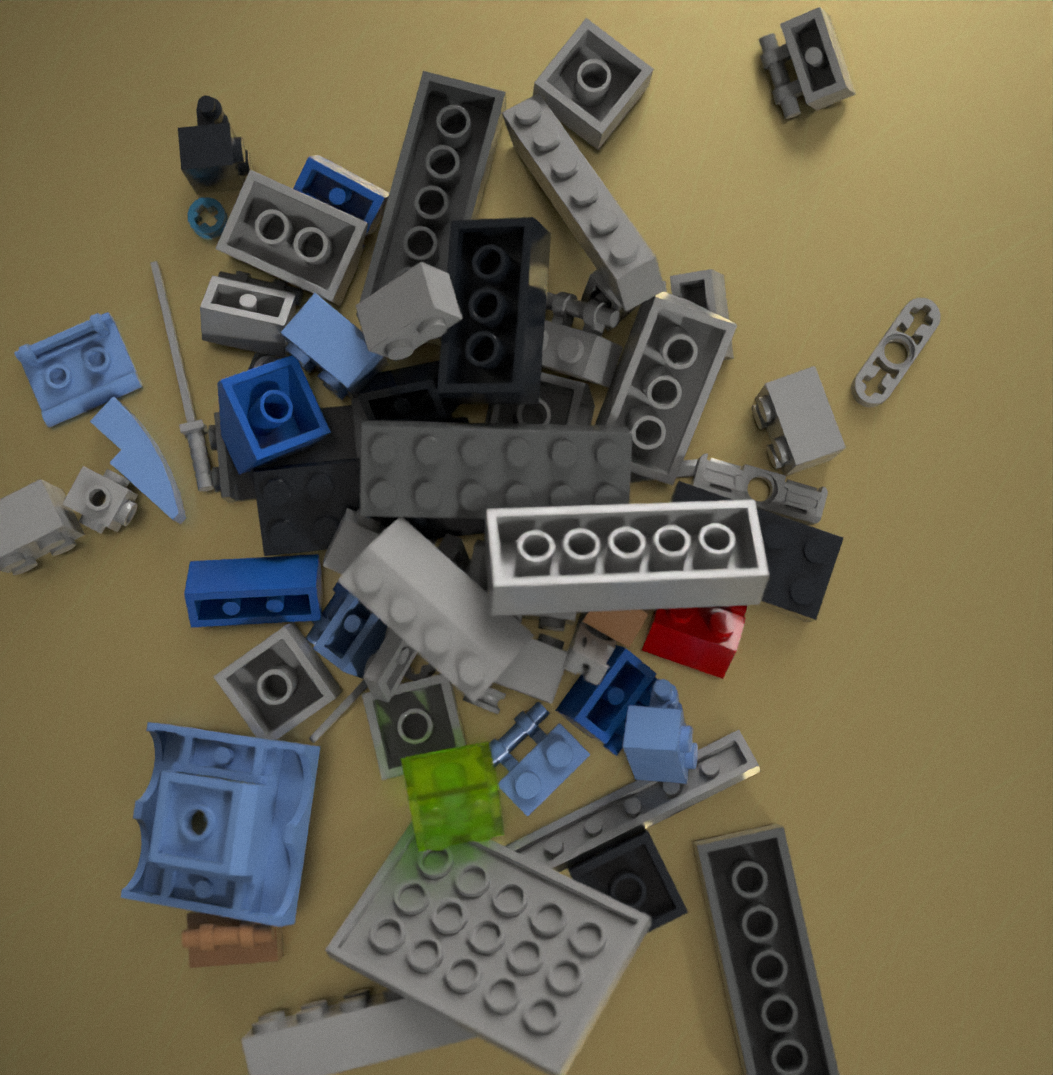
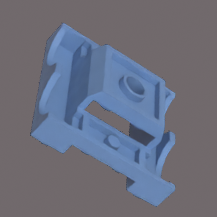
(254, 835)

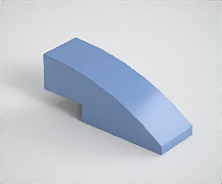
(140, 458)

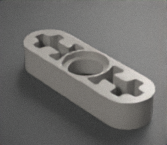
(921, 334)

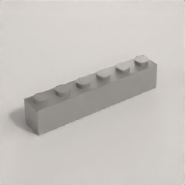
(584, 202)

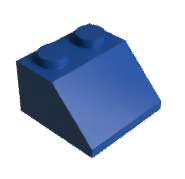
(269, 414)

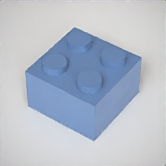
(332, 346)

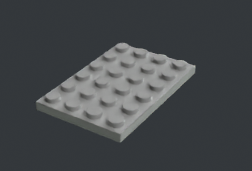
(492, 945)

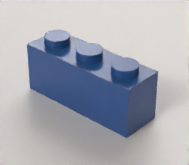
(254, 590)

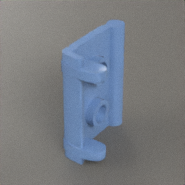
(79, 369)

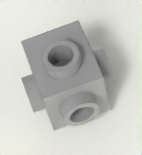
(88, 496)

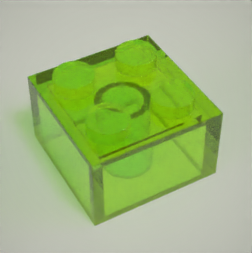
(453, 796)

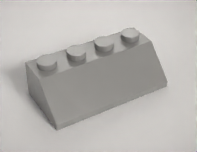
(665, 381)
(435, 608)

